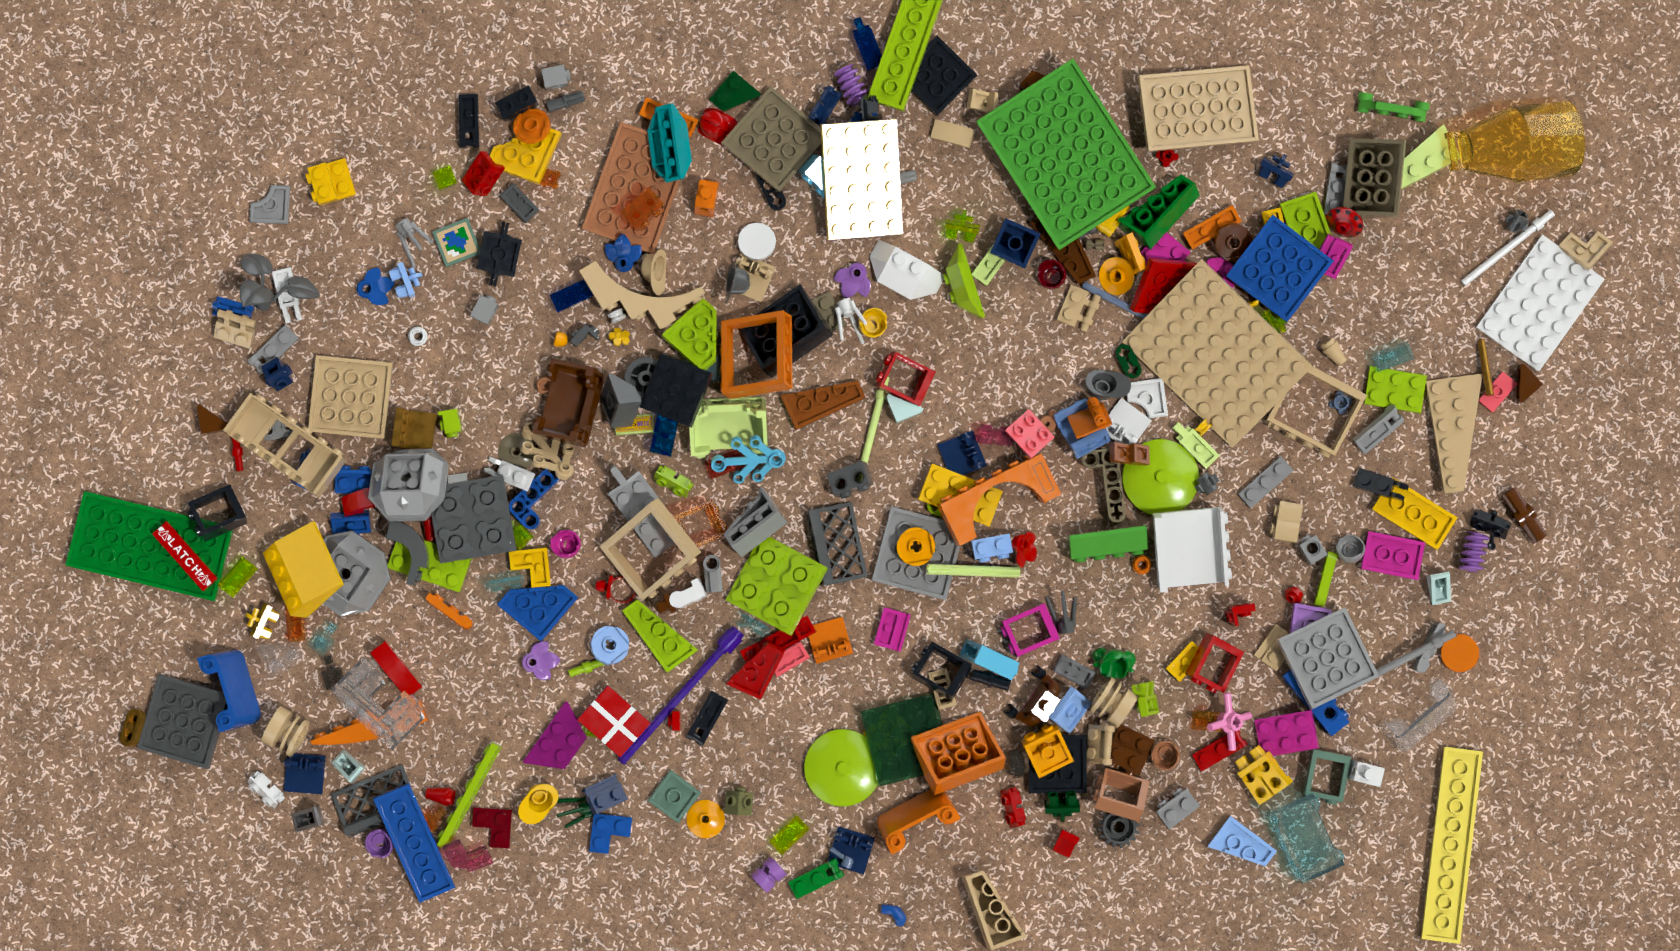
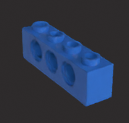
(1330, 725)

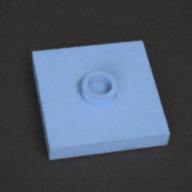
(1070, 710)

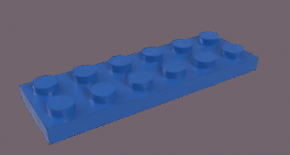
(414, 842)

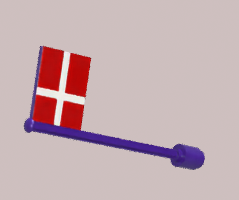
(623, 726)

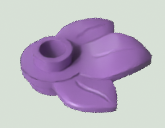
(851, 283)
(543, 661)

